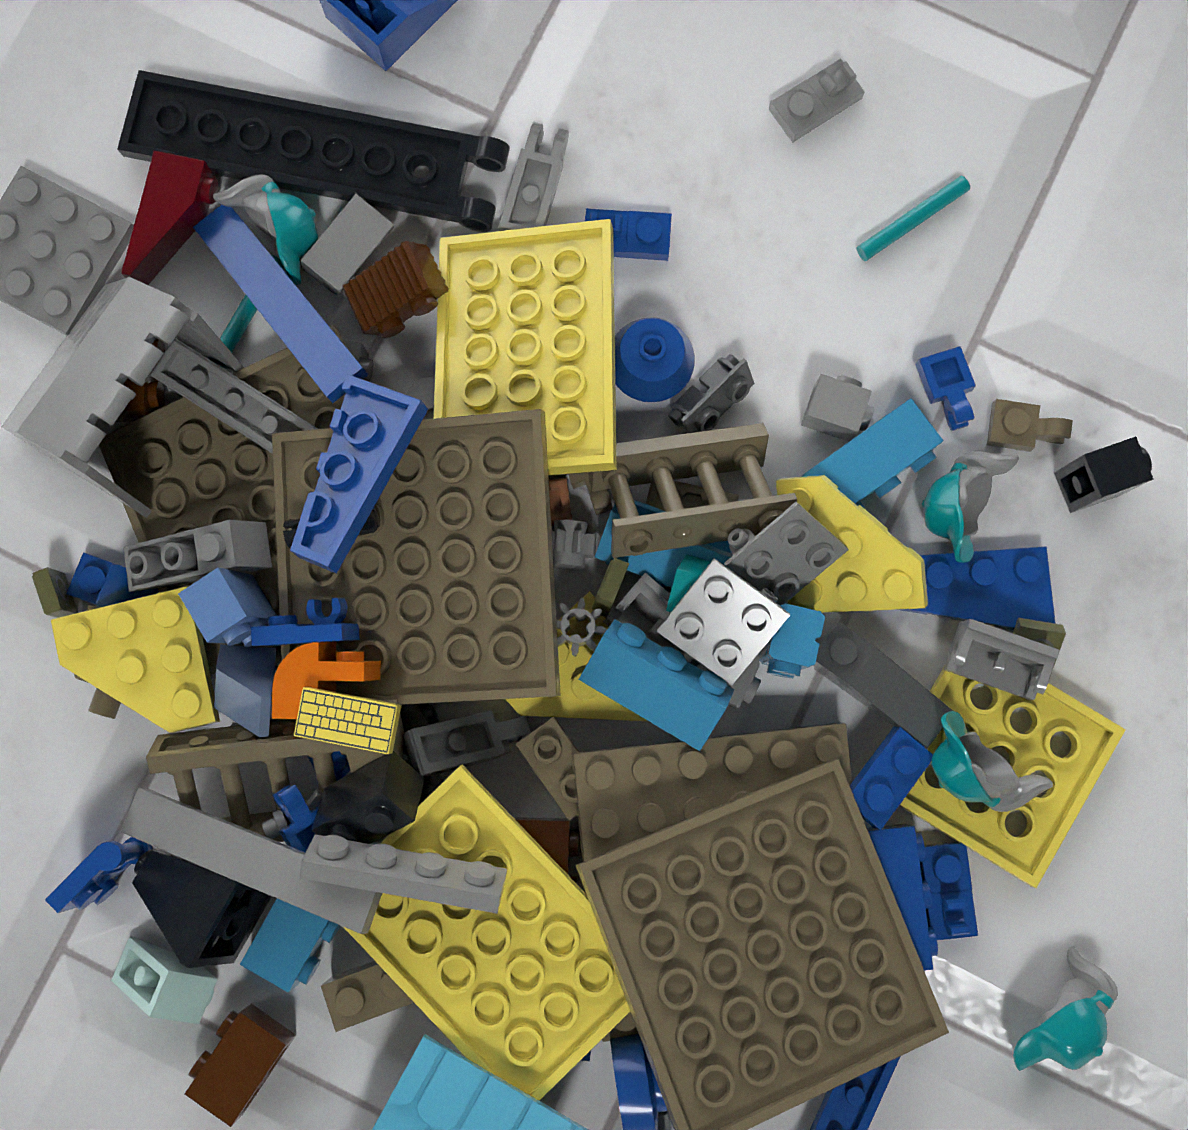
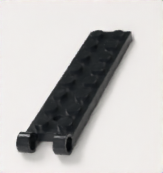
(311, 147)

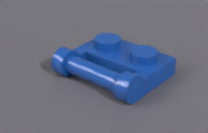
(96, 875)

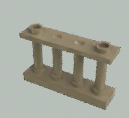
(688, 456)
(227, 748)

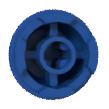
(652, 359)

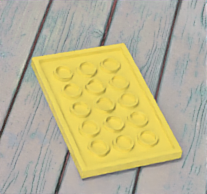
(533, 331)
(509, 987)

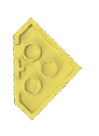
(875, 569)
(144, 657)
(576, 697)

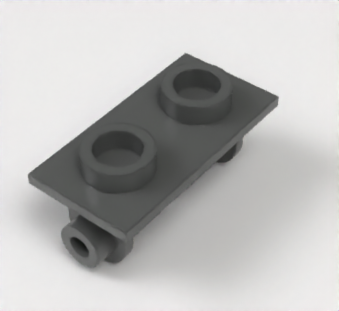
(726, 383)

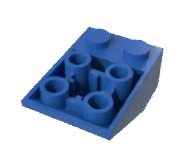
(384, 26)

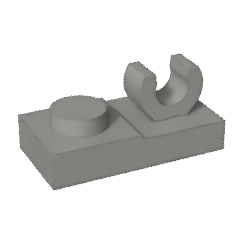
(816, 100)

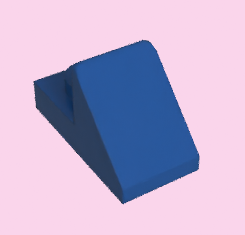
(102, 582)

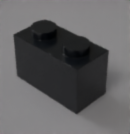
(1104, 474)
(370, 801)

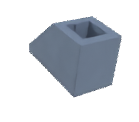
(245, 686)

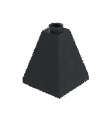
(197, 909)

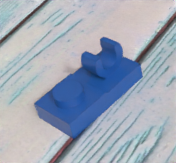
(637, 232)
(286, 631)
(951, 891)

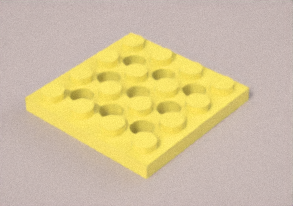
(1047, 816)

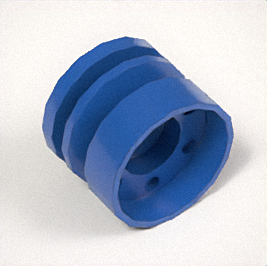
(636, 1084)

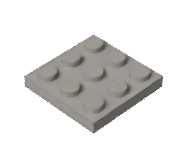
(55, 250)

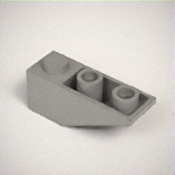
(195, 553)

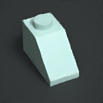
(162, 984)

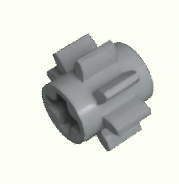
(572, 544)
(580, 614)

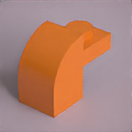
(317, 667)

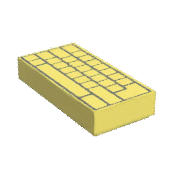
(347, 720)

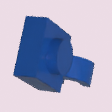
(947, 379)
(292, 804)

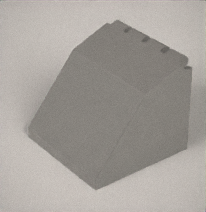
(89, 374)

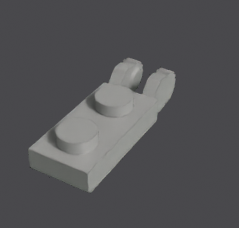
(534, 182)

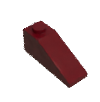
(171, 204)

